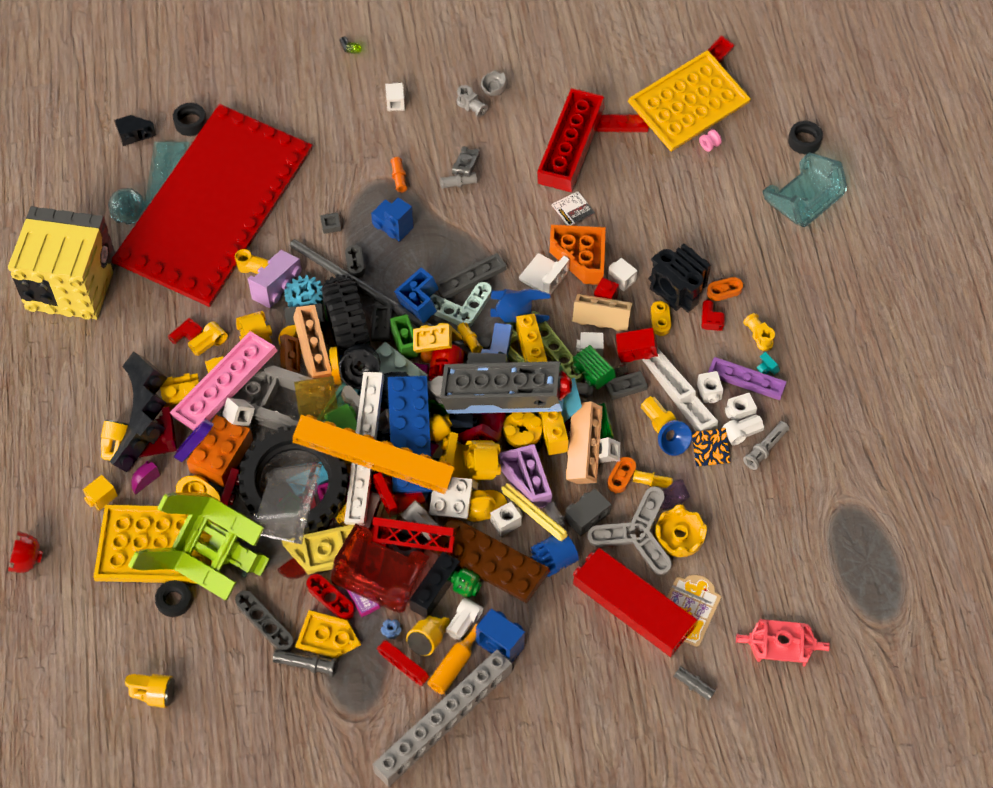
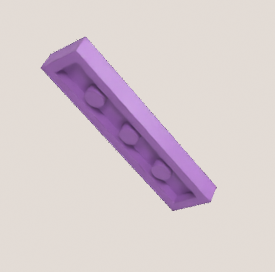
(748, 378)

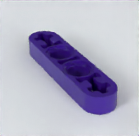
(193, 440)

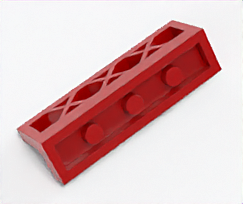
(410, 526)

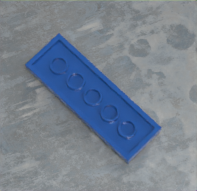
(409, 422)

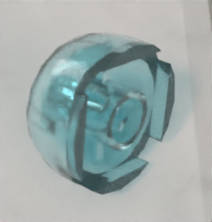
(126, 206)

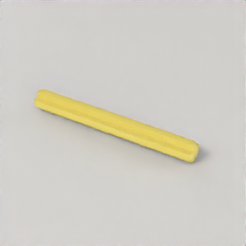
(535, 512)

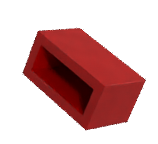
(637, 345)

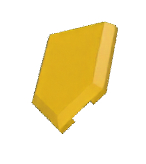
(326, 635)

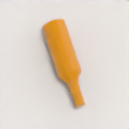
(452, 664)

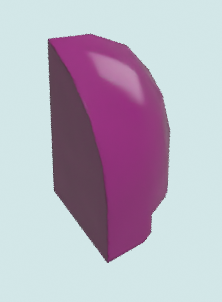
(144, 476)

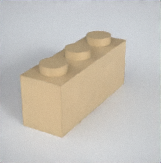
(602, 312)

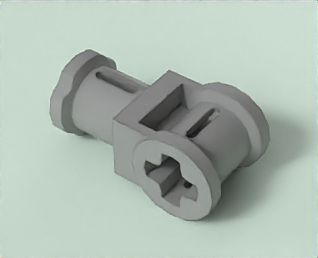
(468, 100)

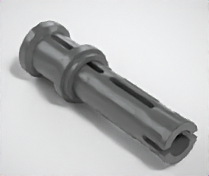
(314, 664)

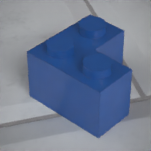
(393, 218)
(416, 294)

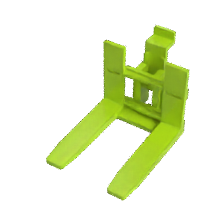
(224, 526)

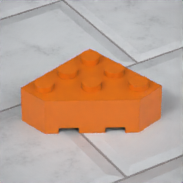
(583, 247)

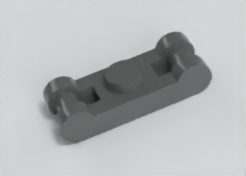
(466, 161)

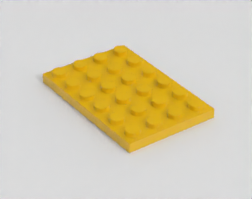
(689, 100)
(134, 529)

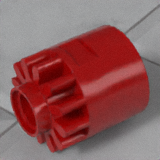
(444, 356)

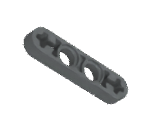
(263, 622)

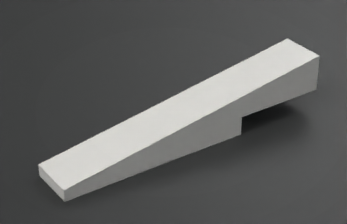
(681, 393)

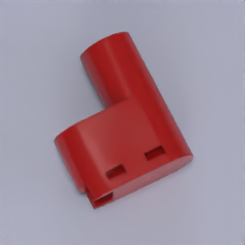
(710, 319)
(187, 329)

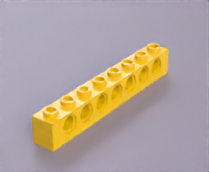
(533, 351)

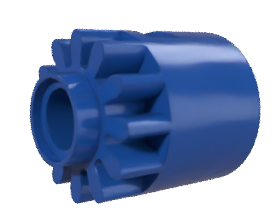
(555, 554)

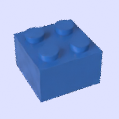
(500, 634)

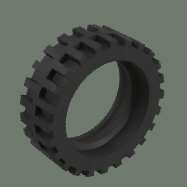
(277, 444)

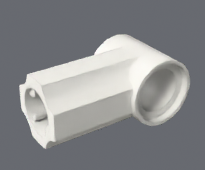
(739, 430)
(466, 614)

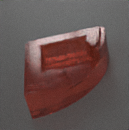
(291, 570)

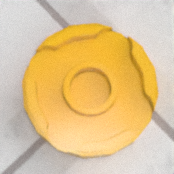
(335, 361)

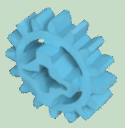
(303, 291)

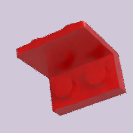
(392, 502)

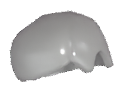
(494, 83)

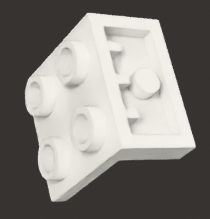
(545, 273)
(455, 501)

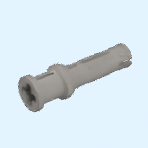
(761, 450)

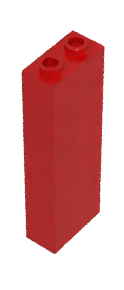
(634, 601)

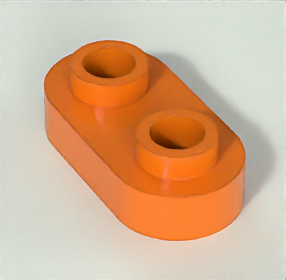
(723, 288)
(621, 476)

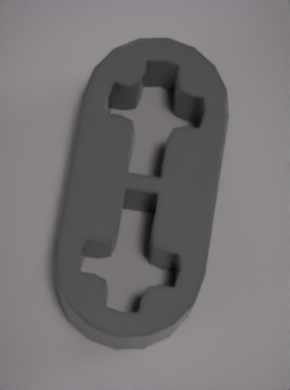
(356, 261)

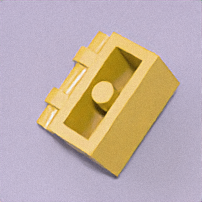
(177, 388)

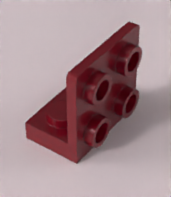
(487, 428)
(166, 442)

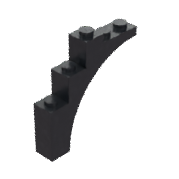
(146, 406)

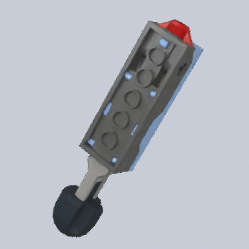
(496, 387)

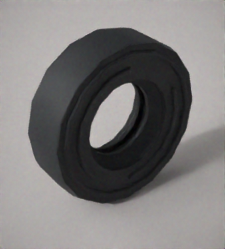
(167, 588)

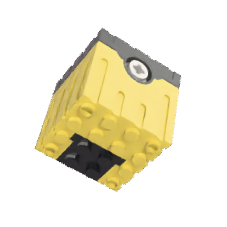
(63, 262)

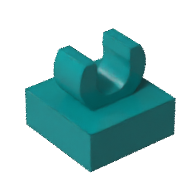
(767, 365)

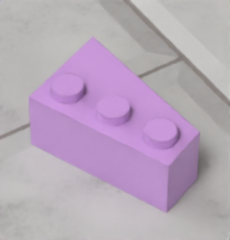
(273, 279)
(526, 474)

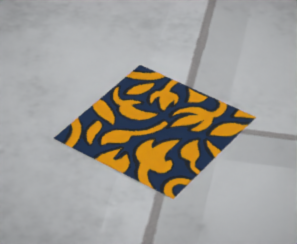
(710, 447)

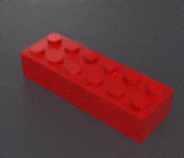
(570, 140)

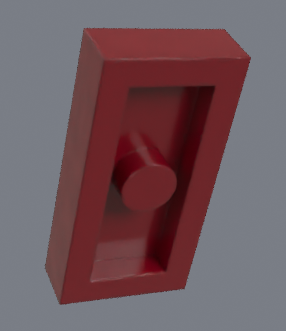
(232, 481)

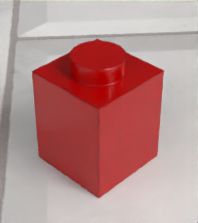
(607, 289)

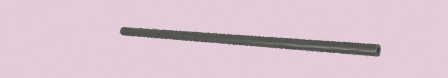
(365, 288)

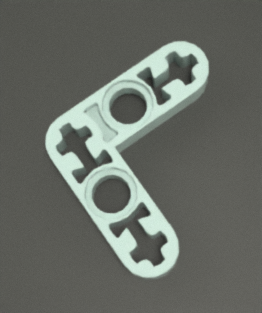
(465, 310)

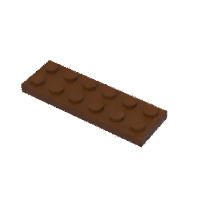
(494, 561)

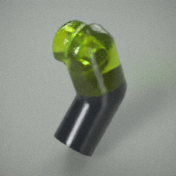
(350, 47)

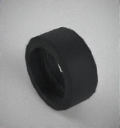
(189, 109)
(805, 127)

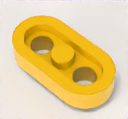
(660, 316)

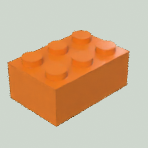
(220, 451)

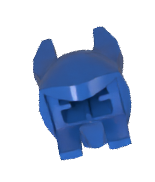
(517, 303)

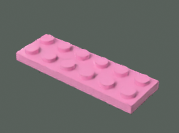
(224, 381)

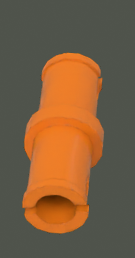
(399, 174)

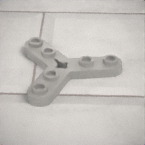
(645, 544)

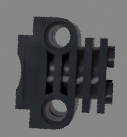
(679, 277)

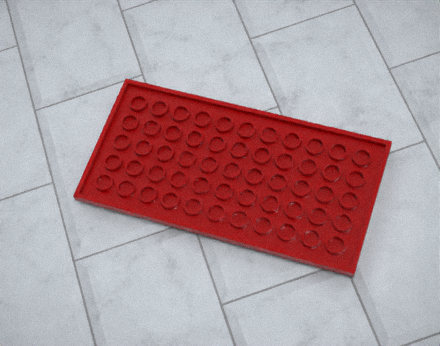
(212, 205)

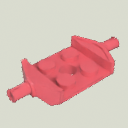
(766, 645)

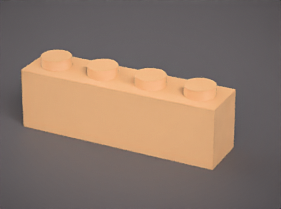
(312, 342)
(584, 444)

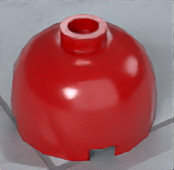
(25, 553)

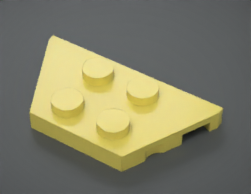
(318, 549)

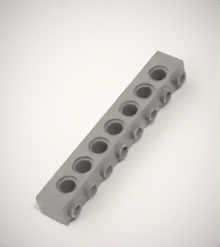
(442, 718)

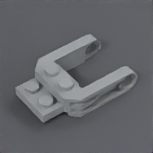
(261, 391)

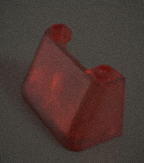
(377, 570)

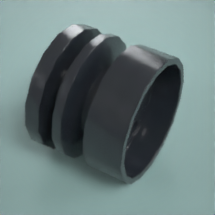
(348, 367)

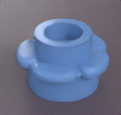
(391, 634)

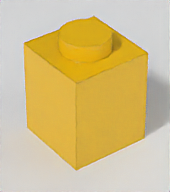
(99, 493)

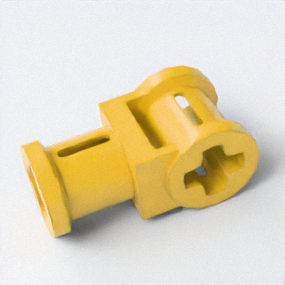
(761, 332)

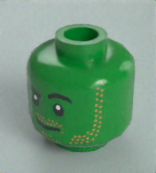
(466, 583)

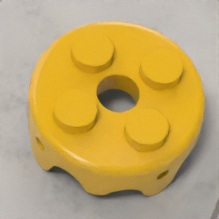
(683, 520)

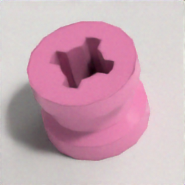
(710, 140)

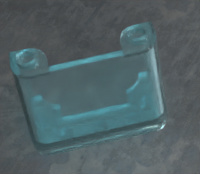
(811, 192)

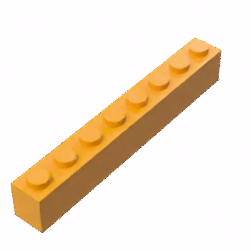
(373, 454)

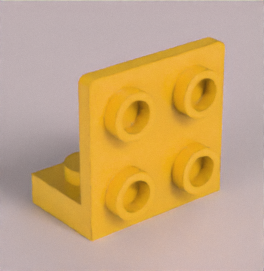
(434, 337)

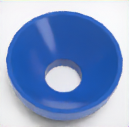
(680, 441)

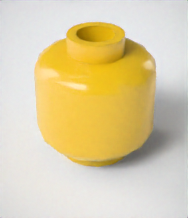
(439, 428)

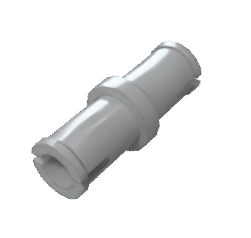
(457, 180)

